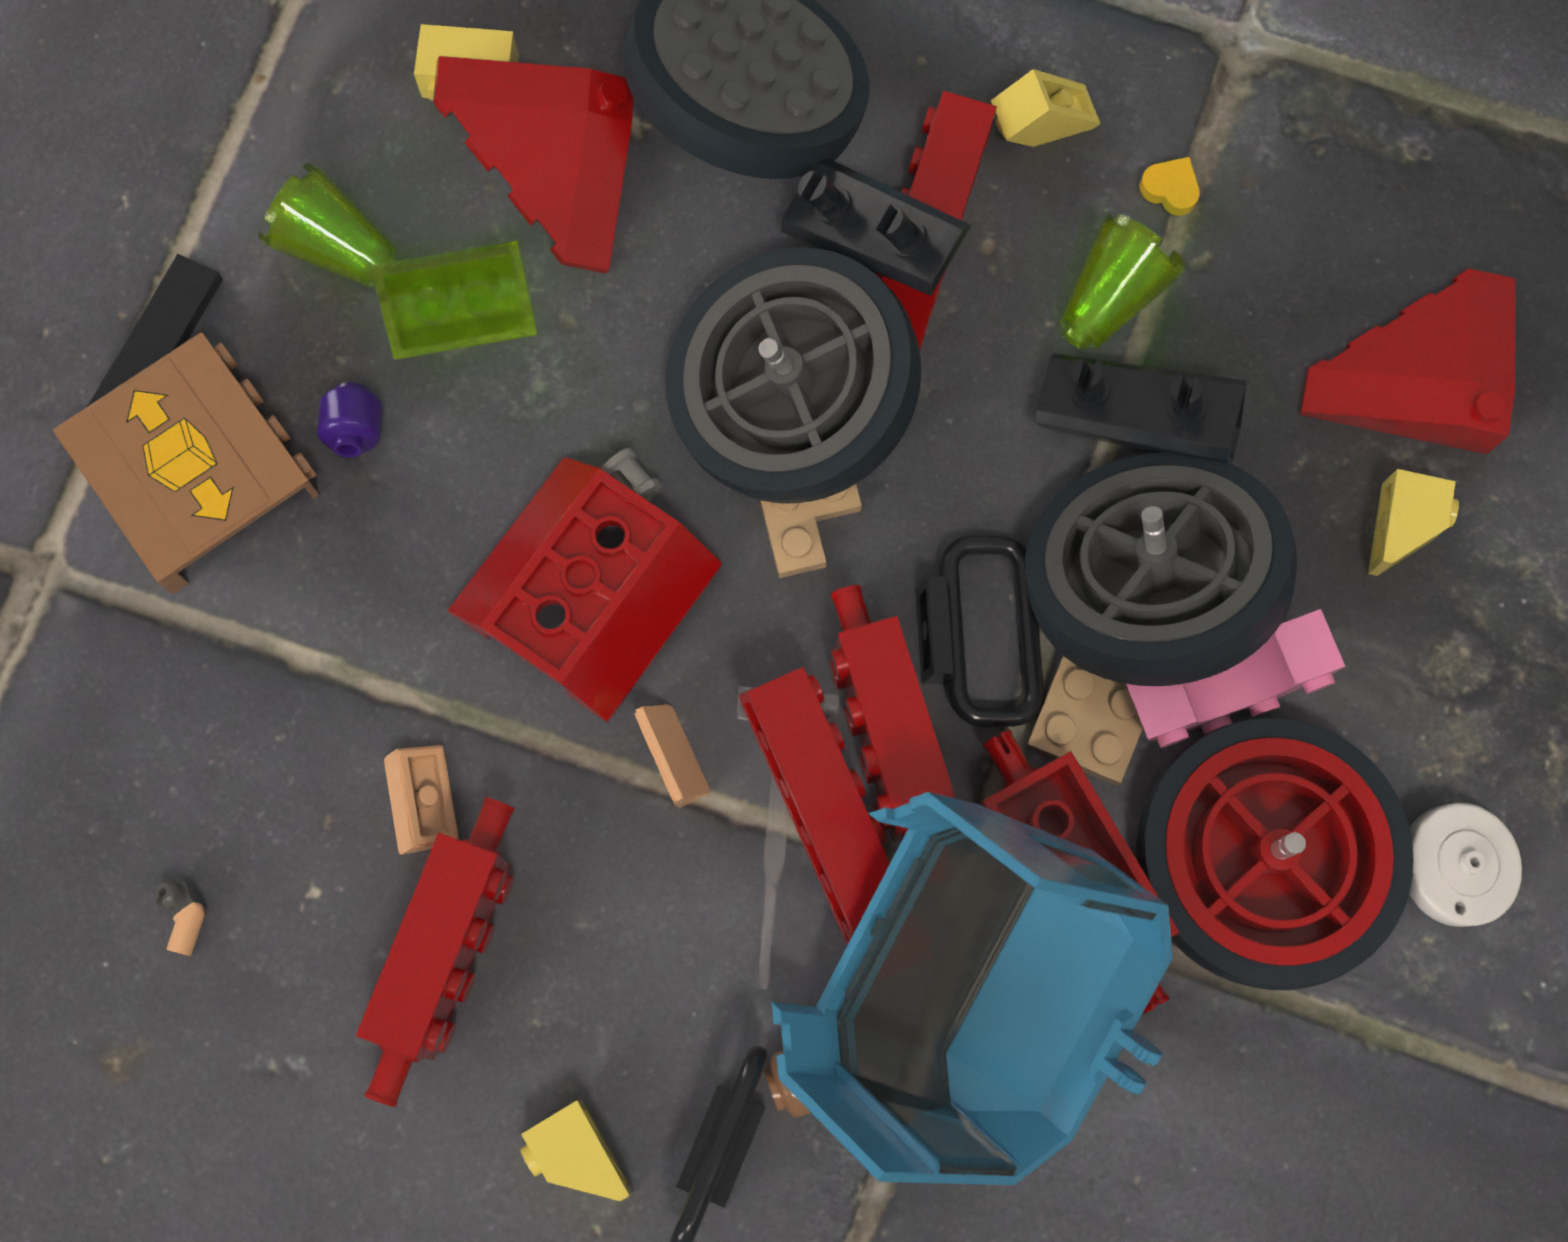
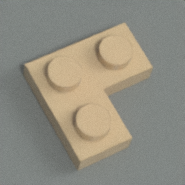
(795, 532)

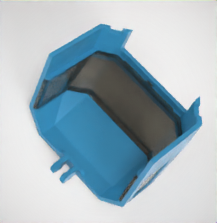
(977, 1000)

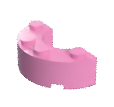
(1292, 659)

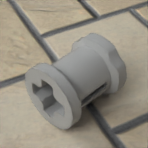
(630, 473)

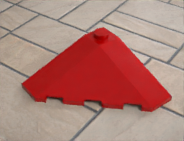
(555, 141)
(1431, 373)

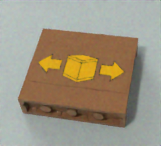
(184, 457)

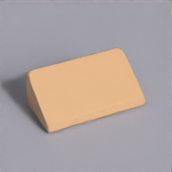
(672, 754)
(420, 797)

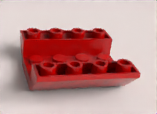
(615, 600)

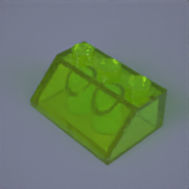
(455, 300)

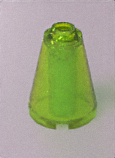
(325, 228)
(1117, 281)

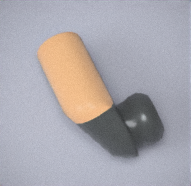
(185, 911)

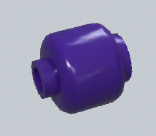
(350, 420)

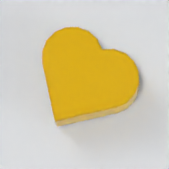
(1172, 185)

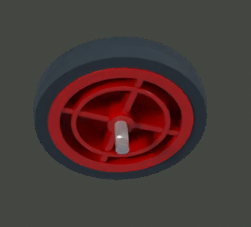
(1276, 853)

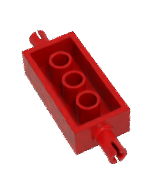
(885, 708)
(1065, 805)
(436, 950)

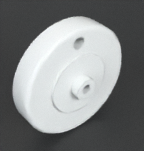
(1464, 865)

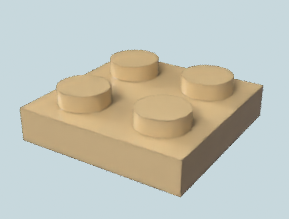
(1090, 719)

